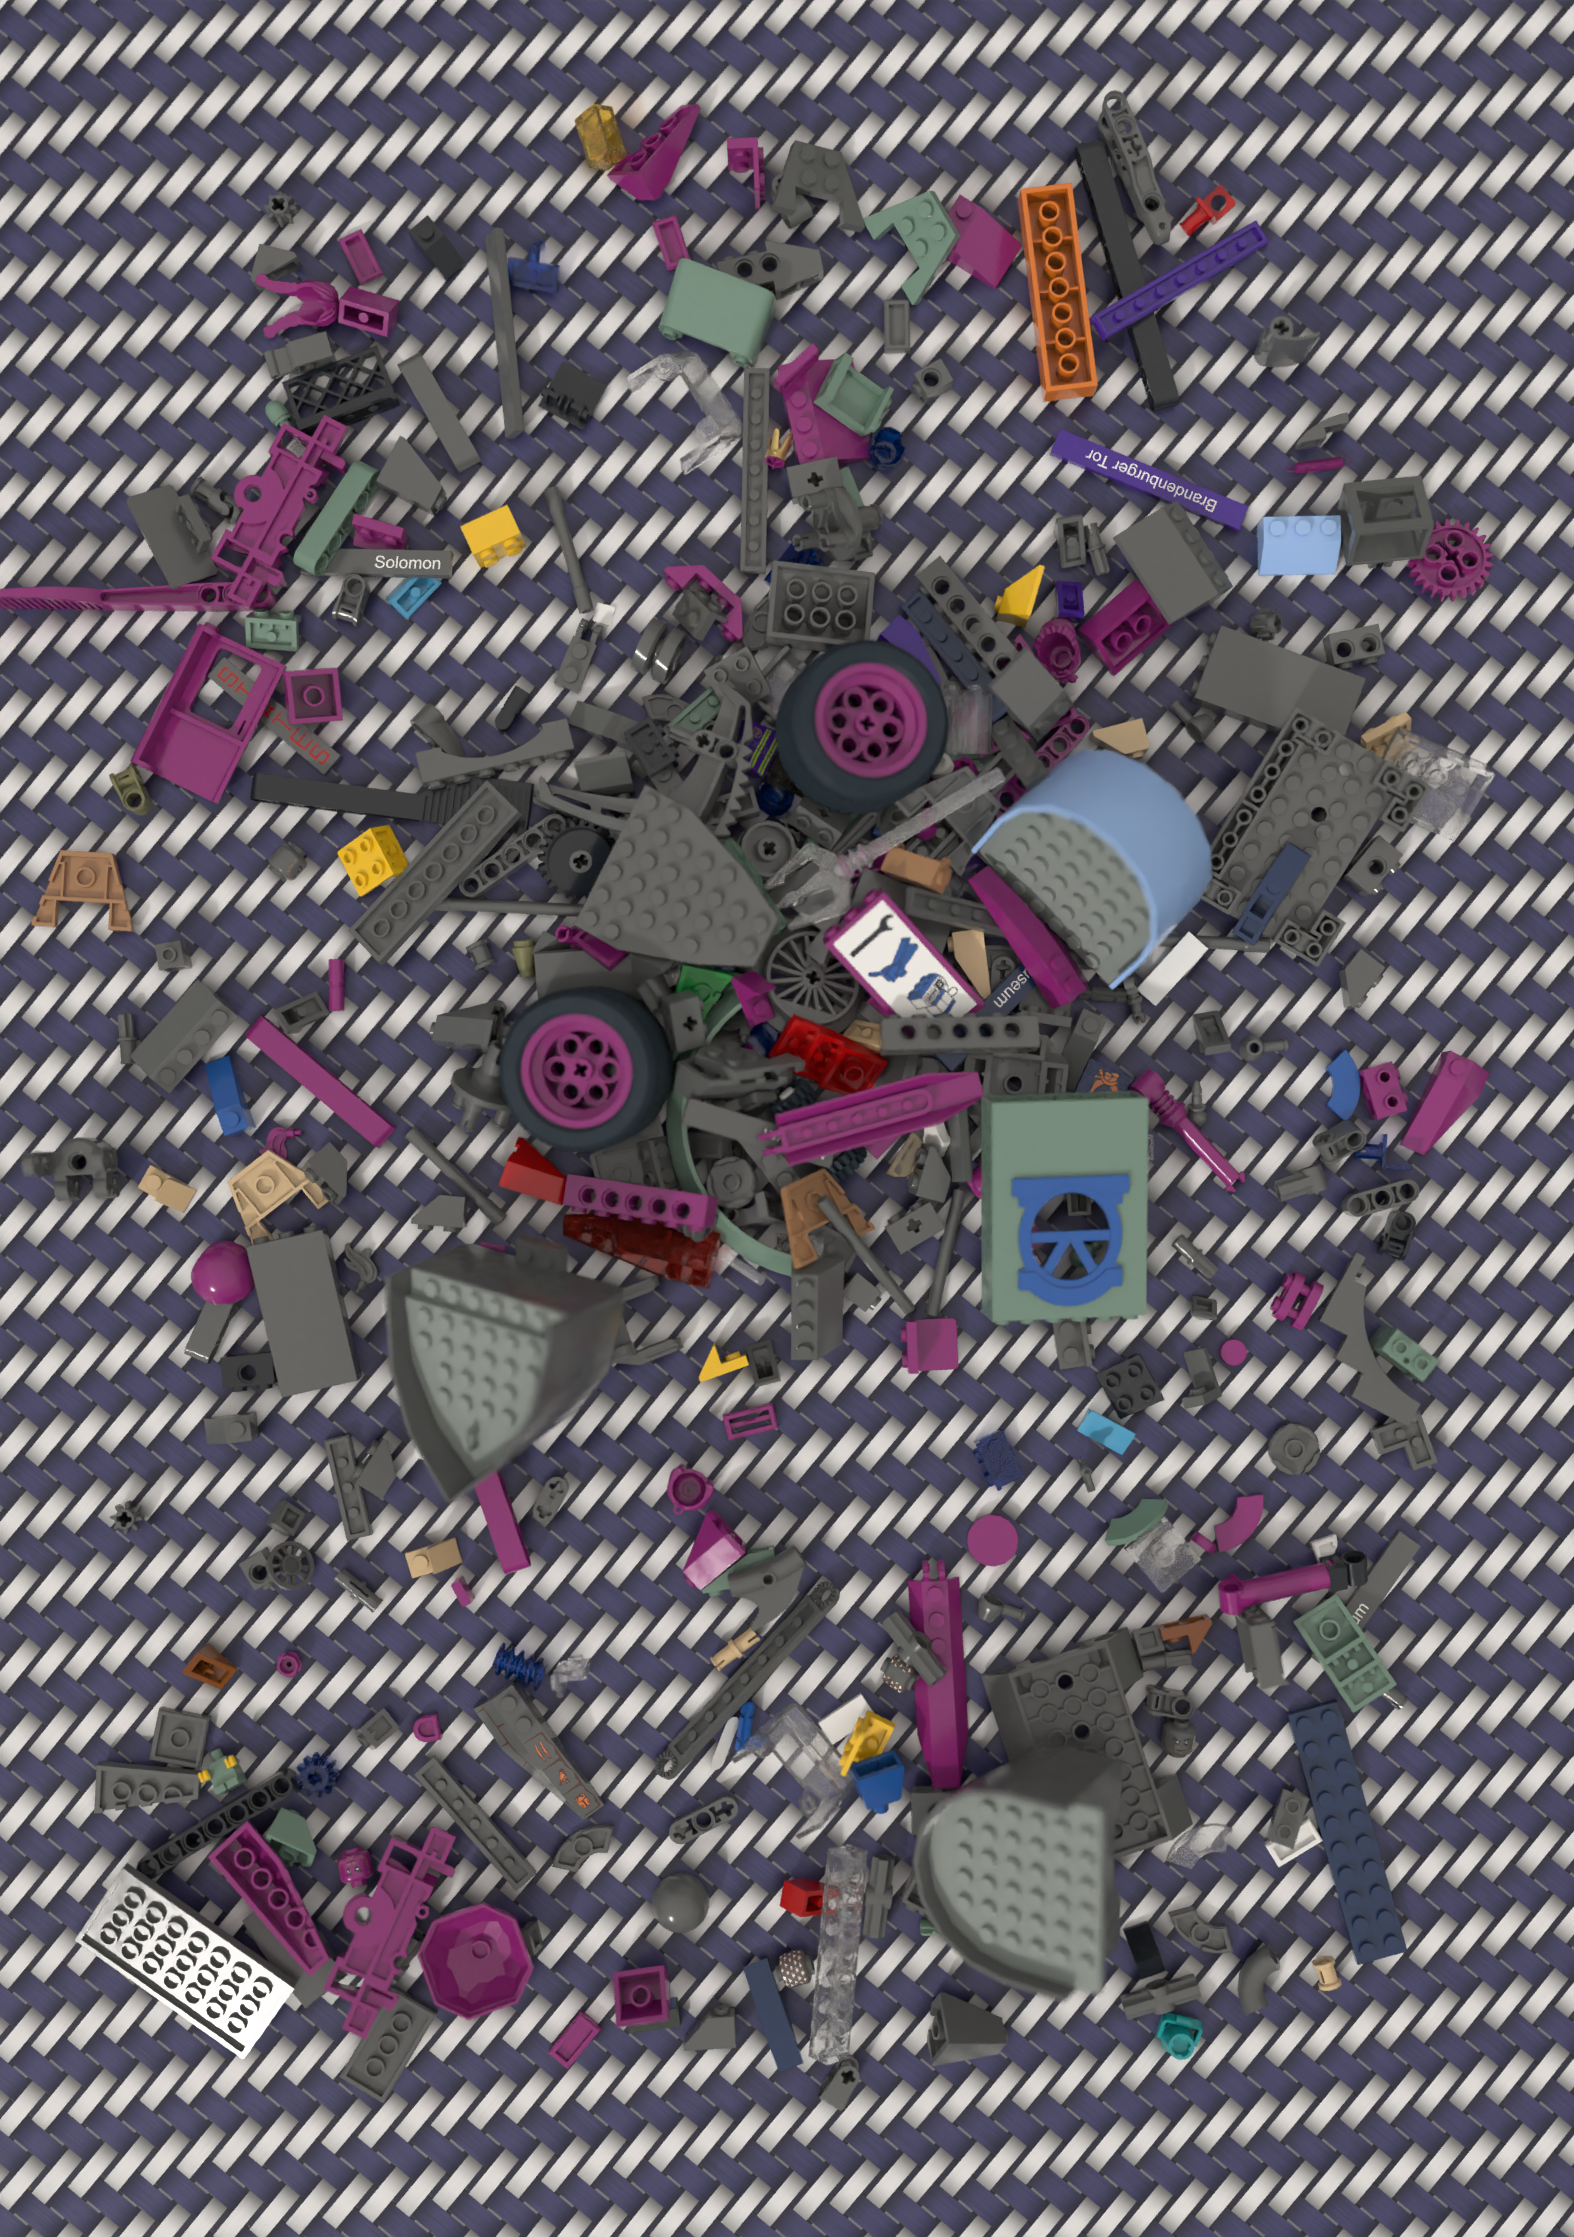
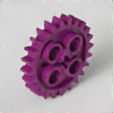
(1469, 548)

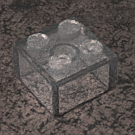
(1162, 1554)

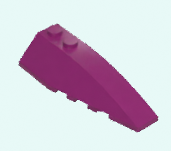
(1031, 939)
(270, 1892)

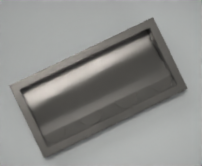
(576, 969)

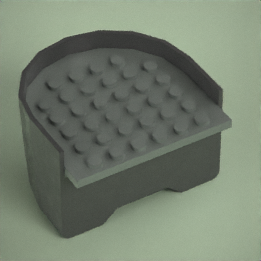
(1025, 1870)

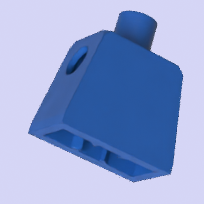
(879, 1780)

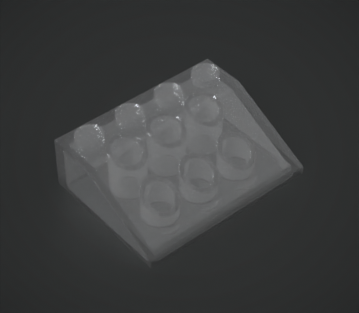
(1454, 777)

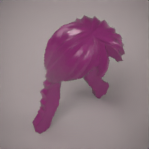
(319, 304)

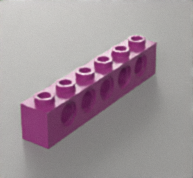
(702, 1207)

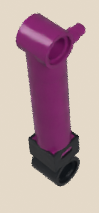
(1330, 1573)

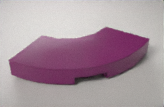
(1241, 1522)

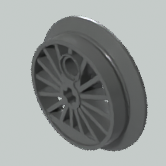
(819, 991)

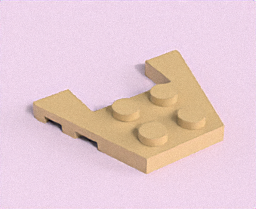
(267, 1185)

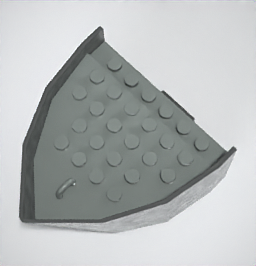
(494, 1352)

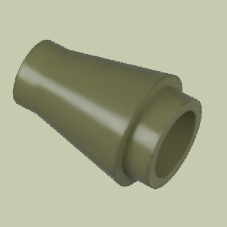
(524, 958)

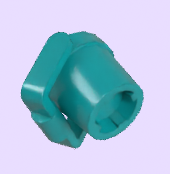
(1177, 2034)

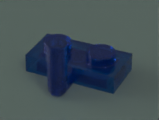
(532, 273)

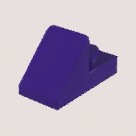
(1069, 601)

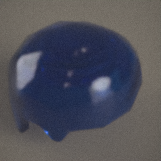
(886, 448)
(773, 800)

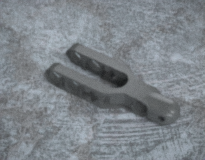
(1139, 177)

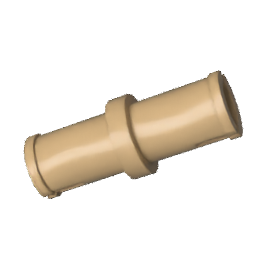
(735, 1649)

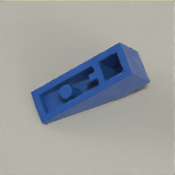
(228, 1097)

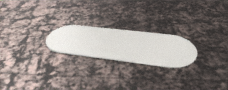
(724, 1743)

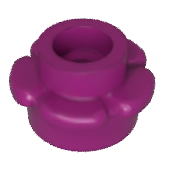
(284, 1669)

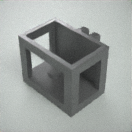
(1382, 521)

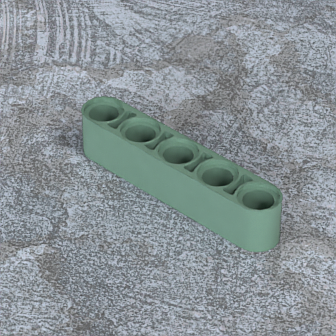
(336, 518)

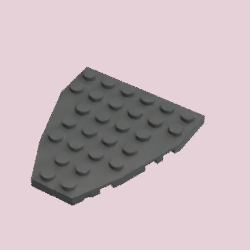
(677, 891)

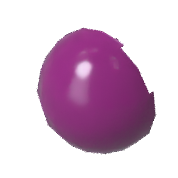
(223, 1273)

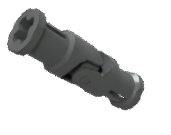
(216, 500)

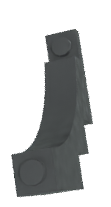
(1346, 1315)

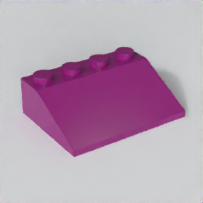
(814, 430)

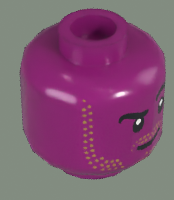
(355, 1866)

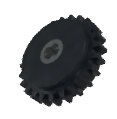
(564, 846)

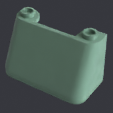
(718, 311)

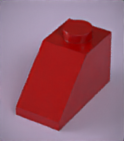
(802, 1897)

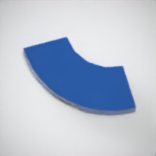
(1345, 1085)

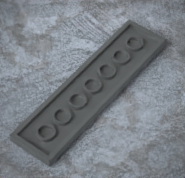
(435, 872)

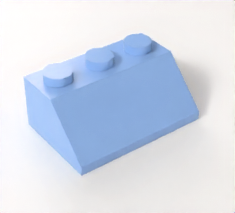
(1298, 545)

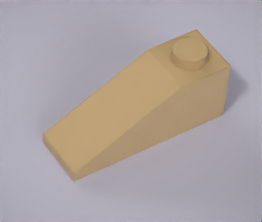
(970, 952)

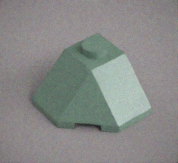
(291, 1838)

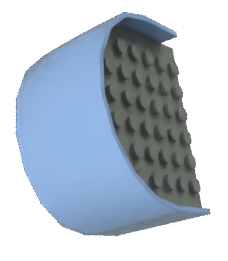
(1103, 858)

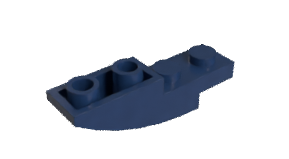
(1271, 893)

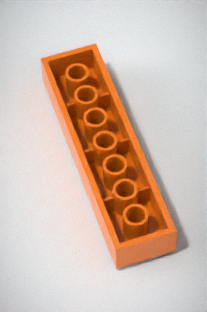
(1057, 292)

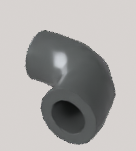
(1252, 1978)

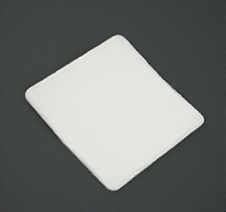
(604, 613)

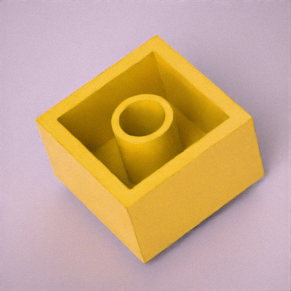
(493, 537)

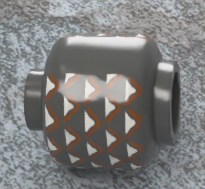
(899, 1674)
(795, 1968)

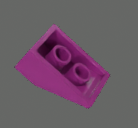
(983, 244)

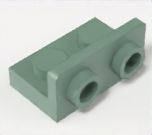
(272, 630)

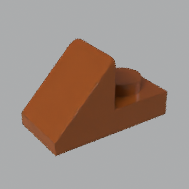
(1192, 1628)

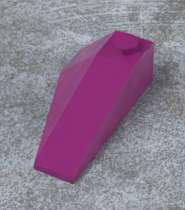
(653, 165)

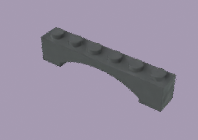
(549, 743)

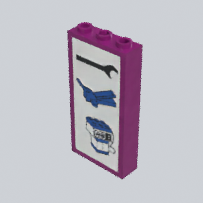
(899, 962)

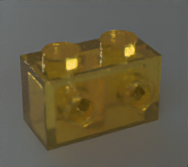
(600, 137)

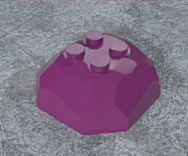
(475, 1960)

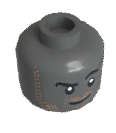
(287, 862)
(1178, 1737)

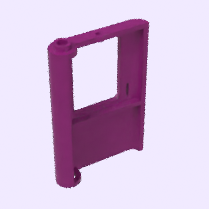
(189, 746)

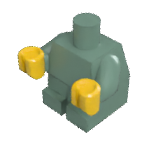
(223, 1772)

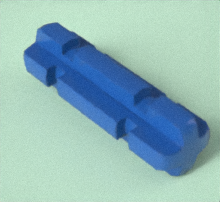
(745, 1724)

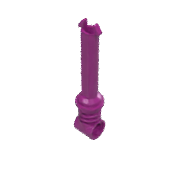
(1173, 1114)

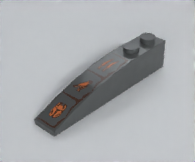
(536, 1748)

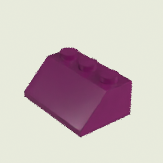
(1124, 627)

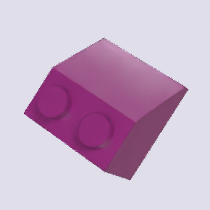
(642, 1996)

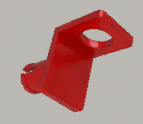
(1205, 212)

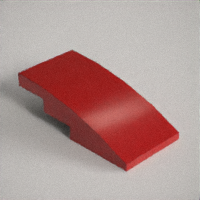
(829, 1057)

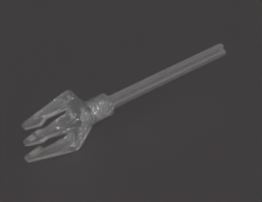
(838, 871)

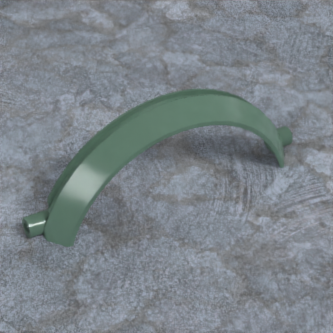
(682, 1159)

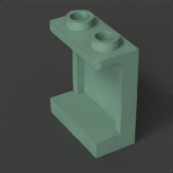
(853, 397)

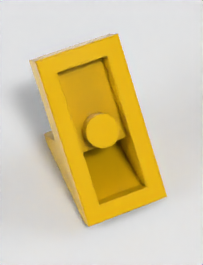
(715, 1367)

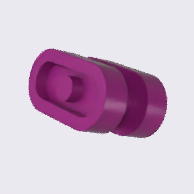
(1293, 1285)

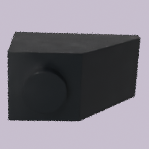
(436, 248)

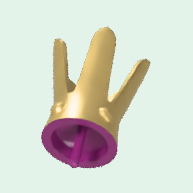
(776, 454)

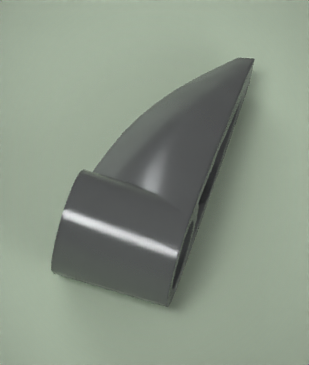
(436, 730)

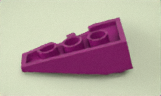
(1448, 1094)

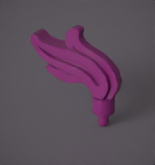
(277, 1139)

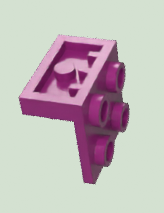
(745, 156)

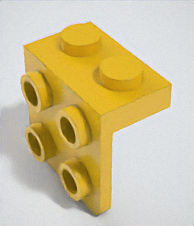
(867, 1740)

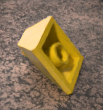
(1019, 598)

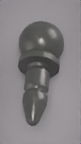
(1197, 1113)

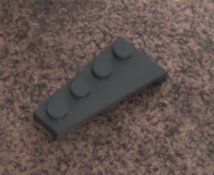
(135, 1785)

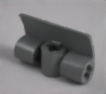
(1279, 348)

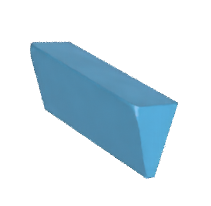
(411, 594)
(1105, 1431)

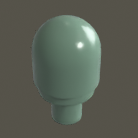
(277, 413)
(1092, 1248)

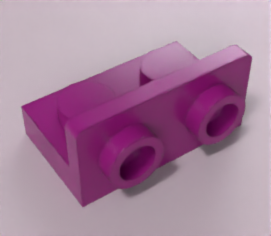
(378, 534)

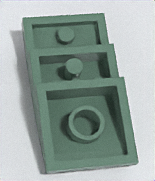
(1344, 1653)

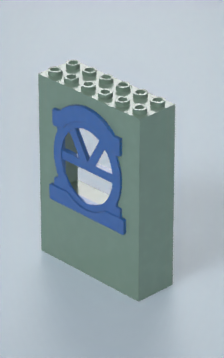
(1050, 1148)

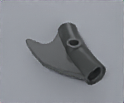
(770, 1595)

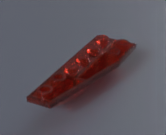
(648, 1246)

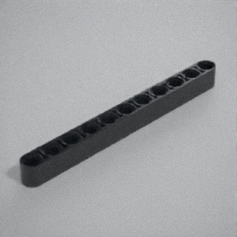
(1125, 272)

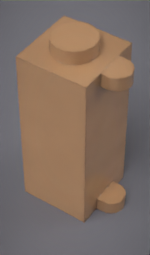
(917, 869)

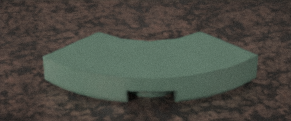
(1127, 1528)

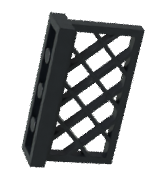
(346, 410)

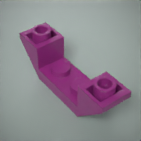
(684, 576)

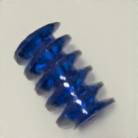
(519, 1666)

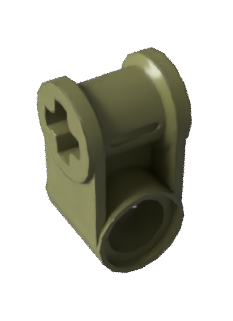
(129, 786)

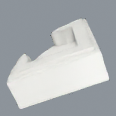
(1324, 1546)

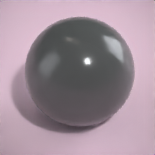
(680, 1902)

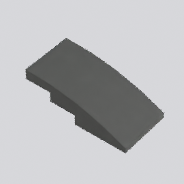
(307, 1988)

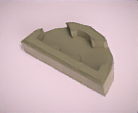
(905, 1160)

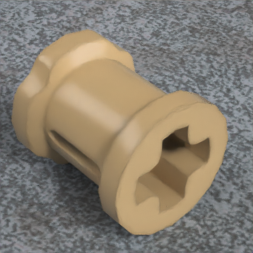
(1326, 1973)

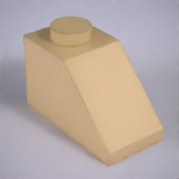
(1124, 738)

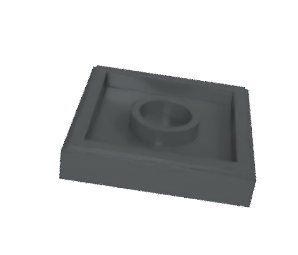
(180, 1737)

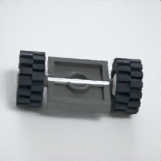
(800, 1095)

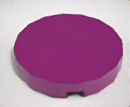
(992, 1540)

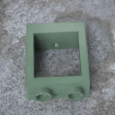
(1404, 1352)

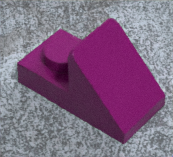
(752, 991)

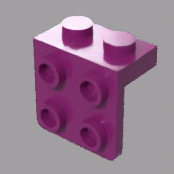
(930, 1345)

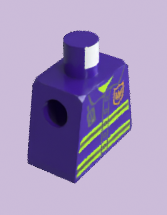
(763, 749)

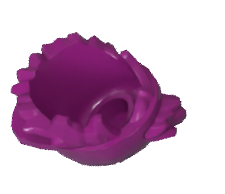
(1059, 649)

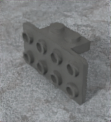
(174, 534)

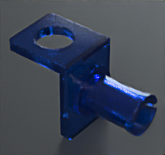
(1378, 1152)

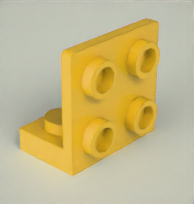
(373, 858)

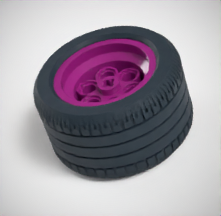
(910, 707)
(541, 1095)

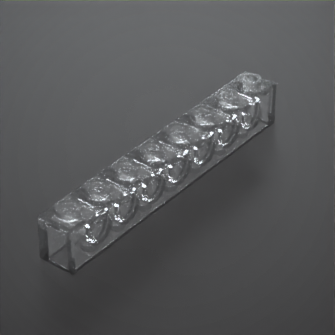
(838, 1954)

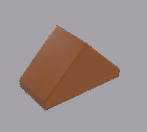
(210, 1667)

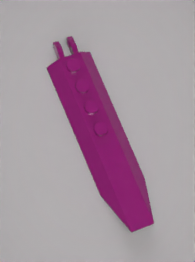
(872, 1115)
(942, 1707)

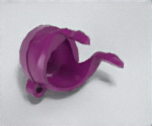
(677, 1488)

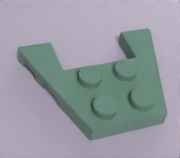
(926, 233)

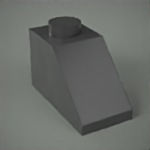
(231, 1428)
(713, 2030)

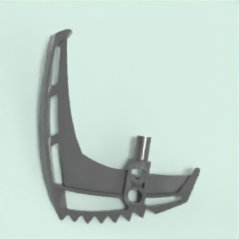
(702, 784)

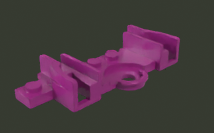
(280, 508)
(389, 1929)

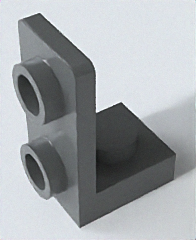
(1203, 1378)

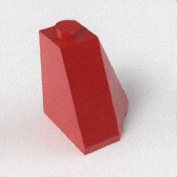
(533, 1174)

